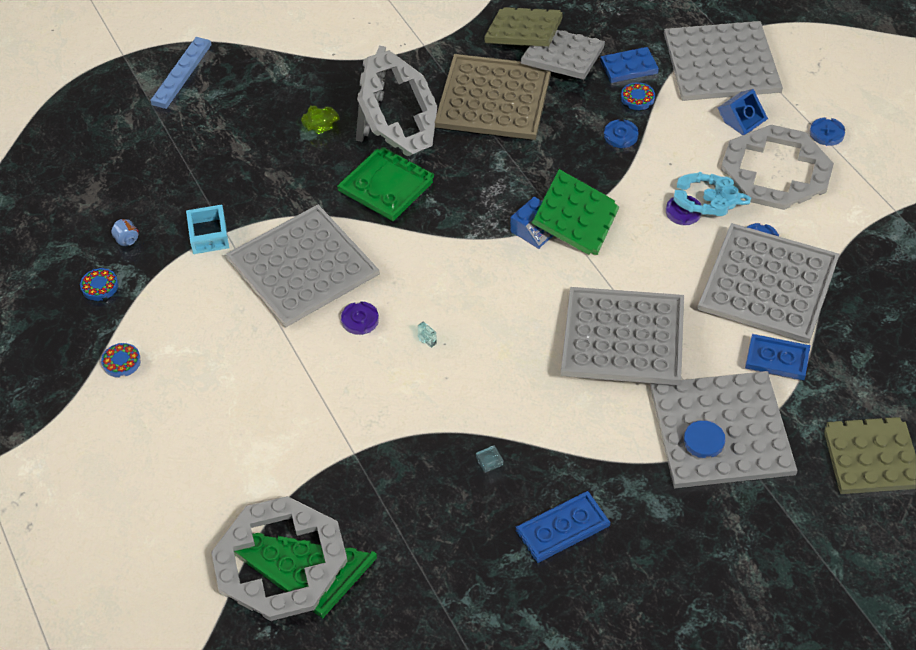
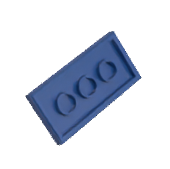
(562, 526)

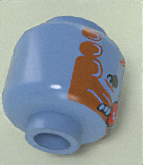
(124, 232)

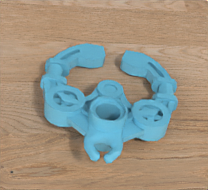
(722, 198)

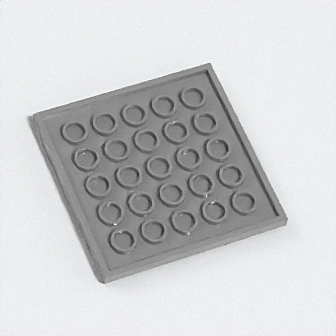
(722, 60)
(302, 265)
(769, 282)
(624, 336)
(748, 416)

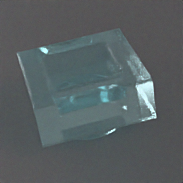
(427, 334)
(489, 458)

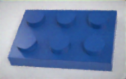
(629, 64)
(778, 356)

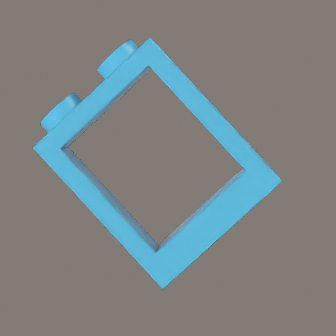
(201, 243)

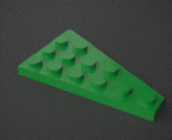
(285, 561)

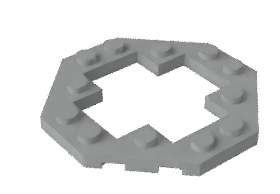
(376, 120)
(798, 191)
(318, 576)

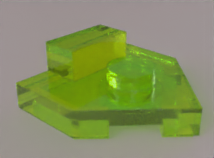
(319, 119)

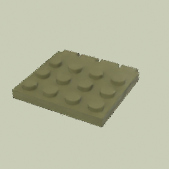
(524, 26)
(871, 455)

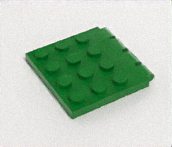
(386, 183)
(576, 213)

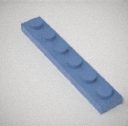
(180, 72)

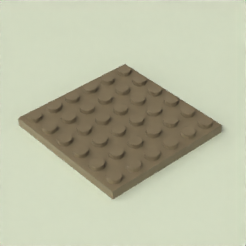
(493, 97)

